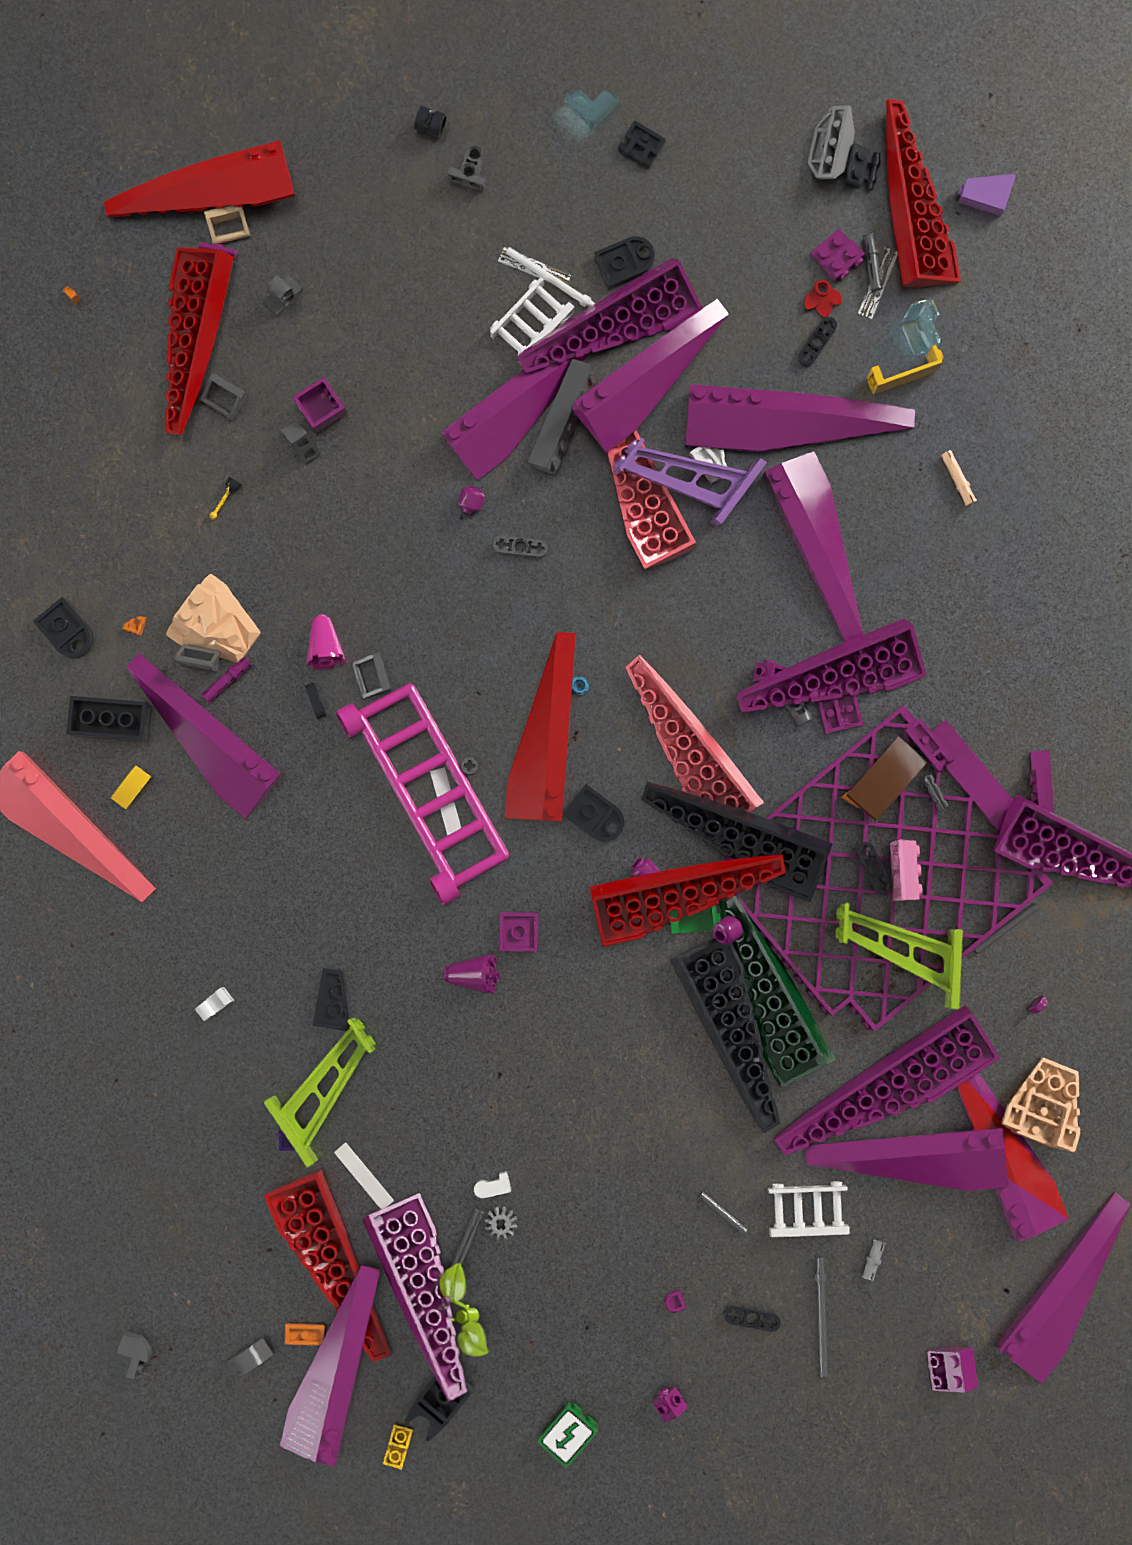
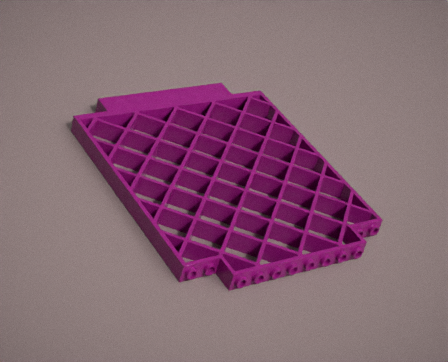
(981, 791)

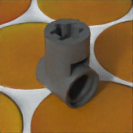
(801, 718)

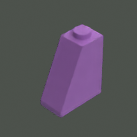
(987, 193)

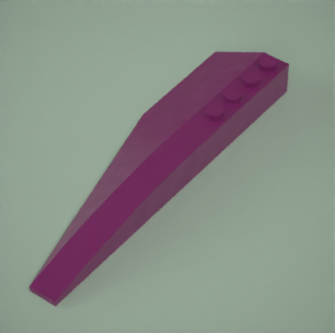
(779, 419)
(902, 1080)

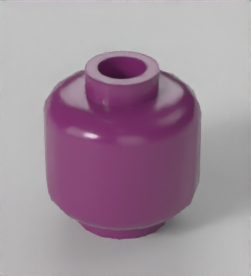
(471, 499)
(643, 867)
(727, 930)

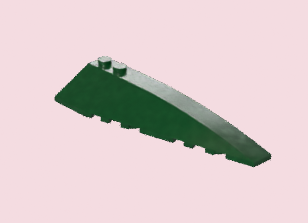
(785, 1025)

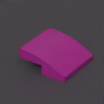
(840, 713)

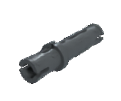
(872, 262)

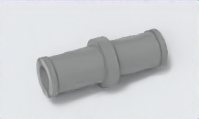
(873, 1260)

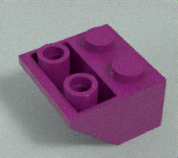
(952, 1369)

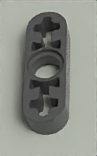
(533, 554)

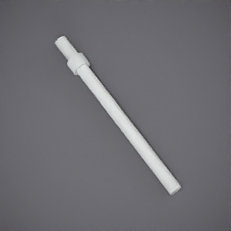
(584, 300)

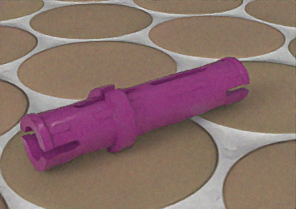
(225, 680)

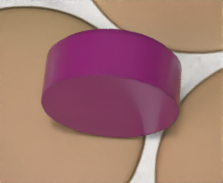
(1037, 1004)

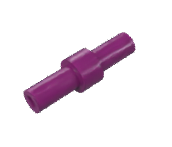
(232, 252)

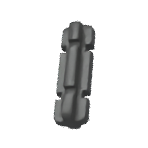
(935, 792)

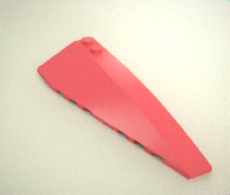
(649, 513)
(692, 750)
(46, 812)

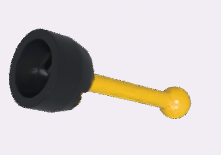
(231, 486)

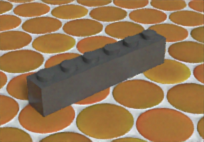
(561, 418)

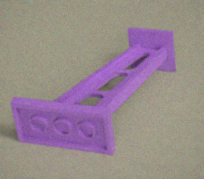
(739, 479)

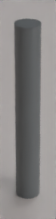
(722, 1213)

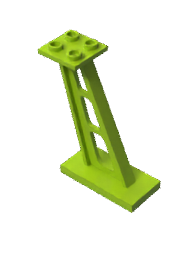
(950, 951)
(285, 1114)

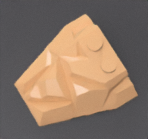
(214, 621)
(1047, 1107)

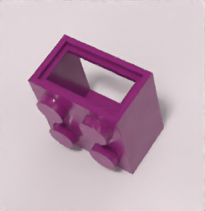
(319, 404)

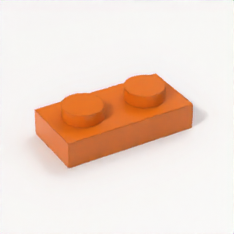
(304, 1334)

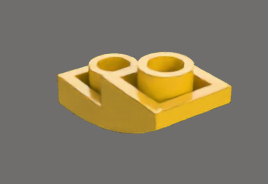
(130, 787)
(397, 1446)

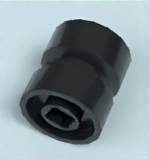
(435, 124)

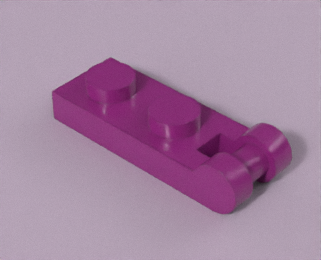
(929, 745)

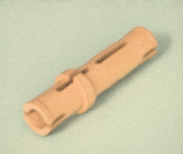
(962, 485)

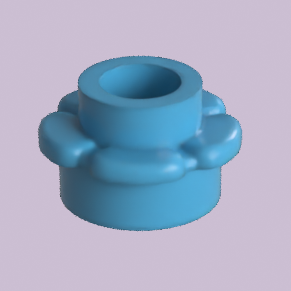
(584, 685)

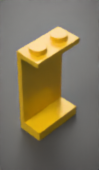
(879, 384)

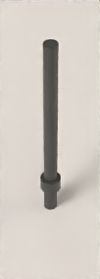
(821, 1278)

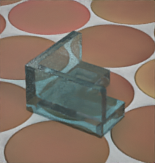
(592, 111)
(919, 326)

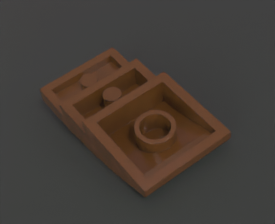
(886, 778)

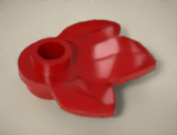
(822, 301)

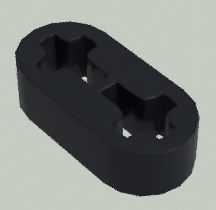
(315, 700)

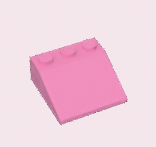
(905, 870)

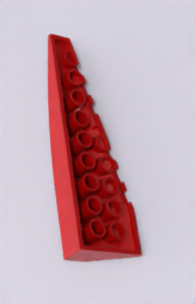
(238, 178)
(920, 233)
(196, 305)
(539, 766)
(641, 903)
(315, 1232)

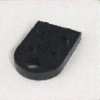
(623, 261)
(63, 628)
(594, 813)

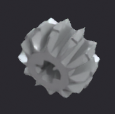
(508, 1223)

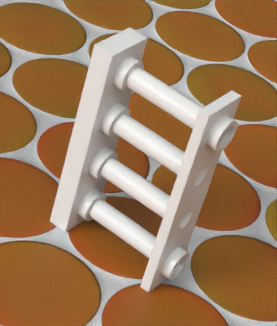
(563, 313)
(799, 1227)

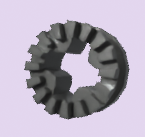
(465, 761)

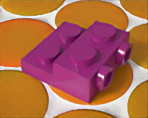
(838, 255)

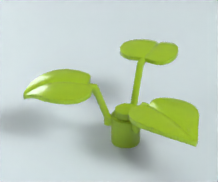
(472, 1338)

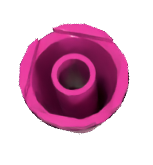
(324, 646)

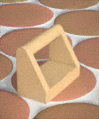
(228, 213)

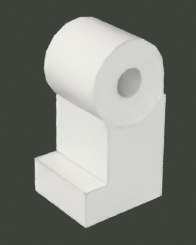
(214, 1004)
(493, 1187)

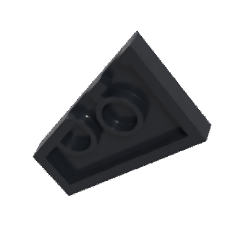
(331, 1002)

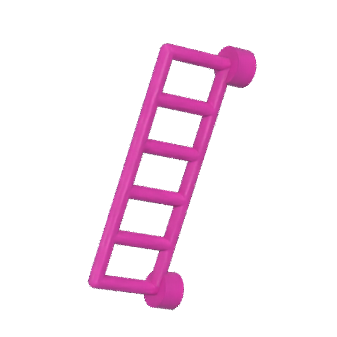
(444, 883)

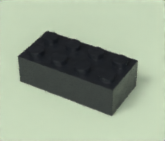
(108, 719)

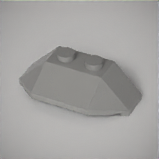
(832, 143)

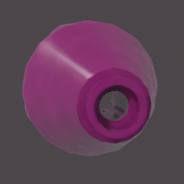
(474, 974)

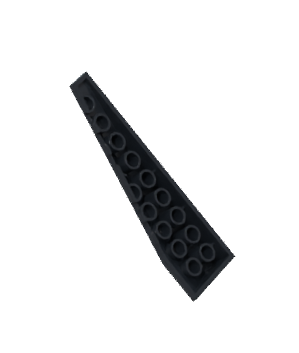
(745, 836)
(722, 1001)

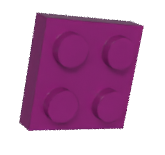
(518, 931)

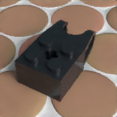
(436, 1407)

